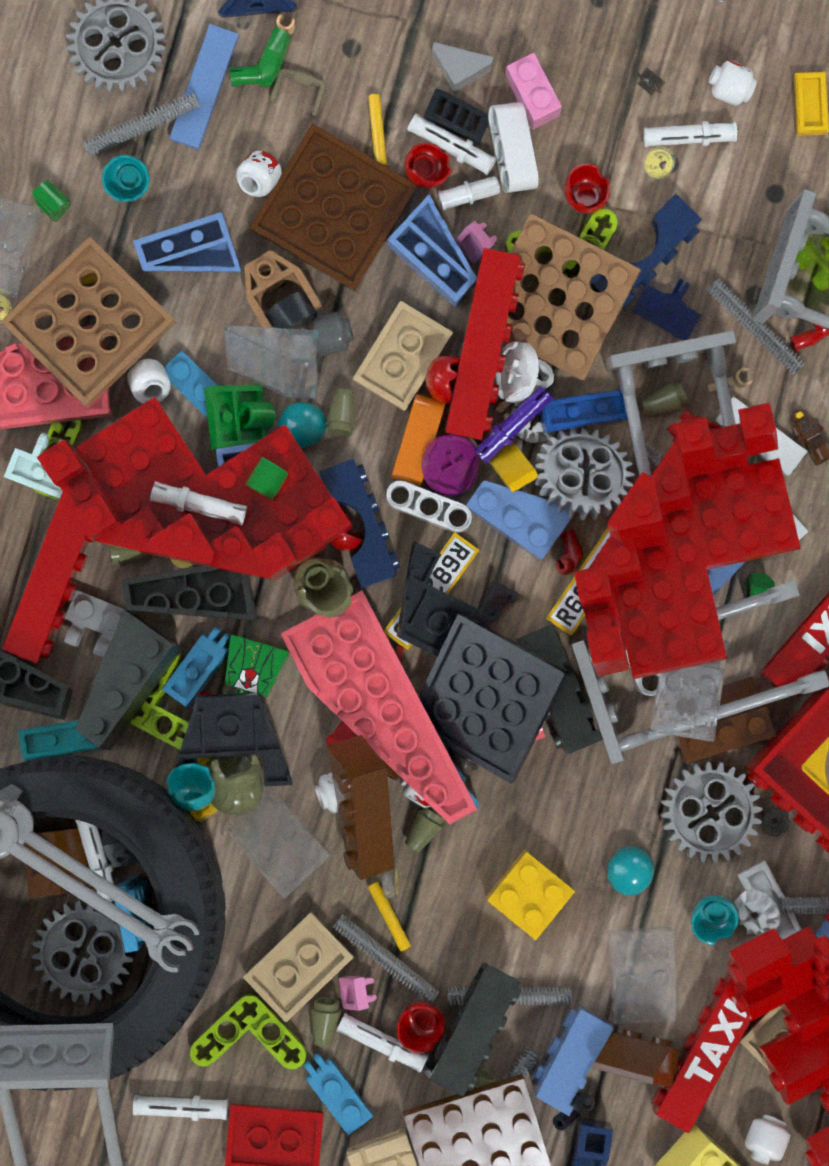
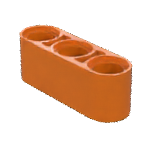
(419, 432)

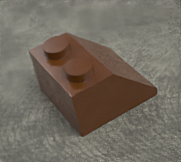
(69, 842)
(639, 1059)

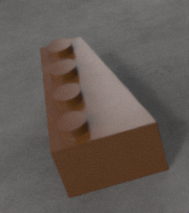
(363, 806)

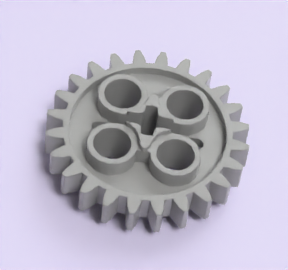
(133, 65)
(556, 471)
(726, 836)
(58, 938)

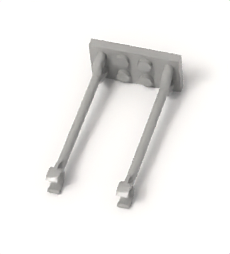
(792, 238)
(657, 357)
(607, 714)
(11, 842)
(57, 1059)

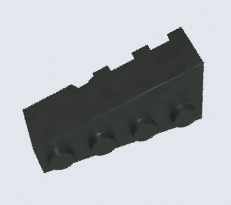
(192, 592)
(125, 679)
(31, 689)
(569, 712)
(473, 1030)

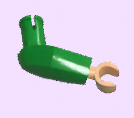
(270, 61)

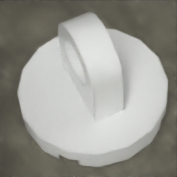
(521, 373)

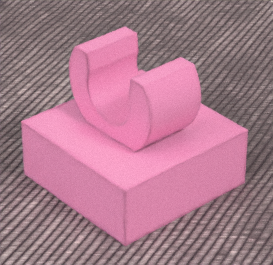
(474, 240)
(354, 992)

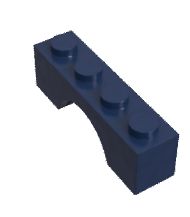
(672, 226)
(372, 561)
(592, 1143)

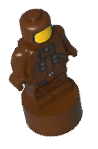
(809, 432)

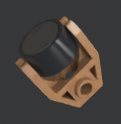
(290, 312)

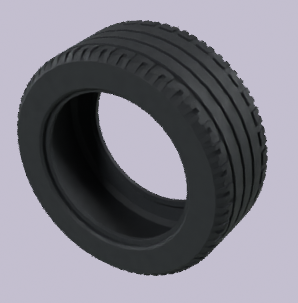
(183, 880)

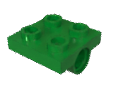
(237, 415)

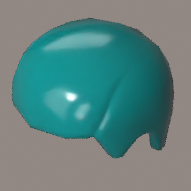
(125, 178)
(304, 422)
(190, 787)
(630, 870)
(714, 919)

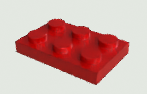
(273, 1136)

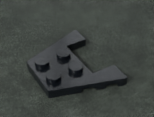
(430, 613)
(233, 727)

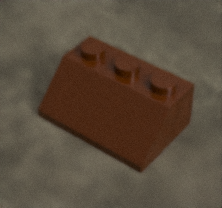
(731, 731)

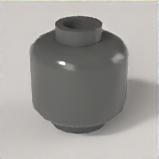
(334, 333)

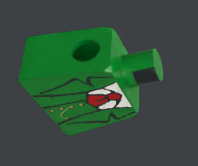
(253, 665)

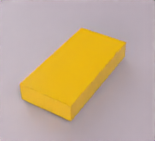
(811, 103)
(513, 467)

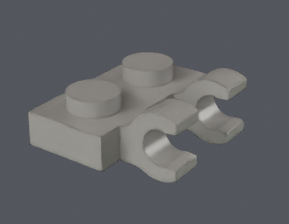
(94, 614)

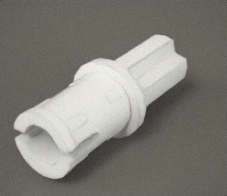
(469, 192)

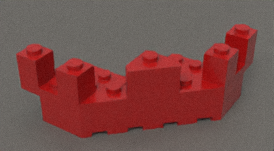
(147, 448)
(691, 516)
(796, 978)

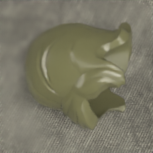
(323, 587)
(236, 783)

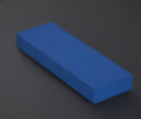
(583, 411)

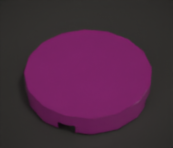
(450, 464)

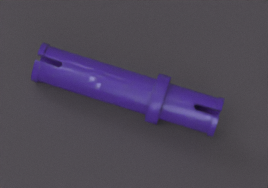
(503, 433)

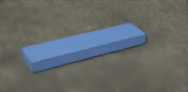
(206, 84)

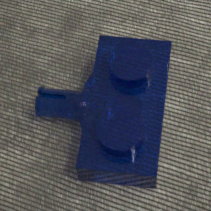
(668, 310)

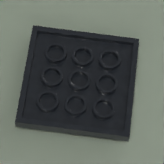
(489, 696)

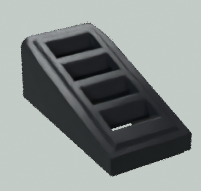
(461, 106)

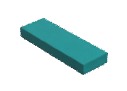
(52, 741)

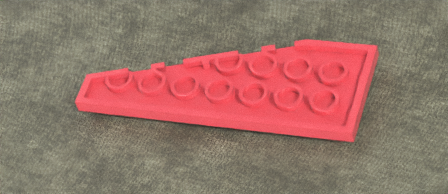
(35, 396)
(365, 685)

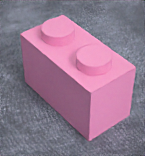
(533, 90)

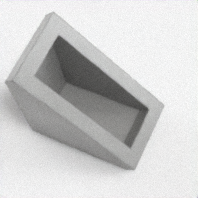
(459, 65)

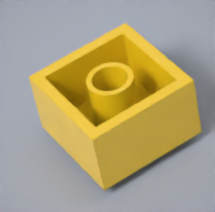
(530, 894)

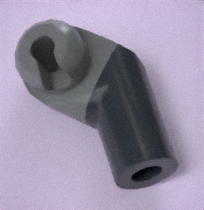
(581, 1103)

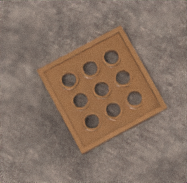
(606, 304)
(88, 342)

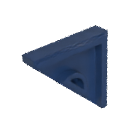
(237, 8)

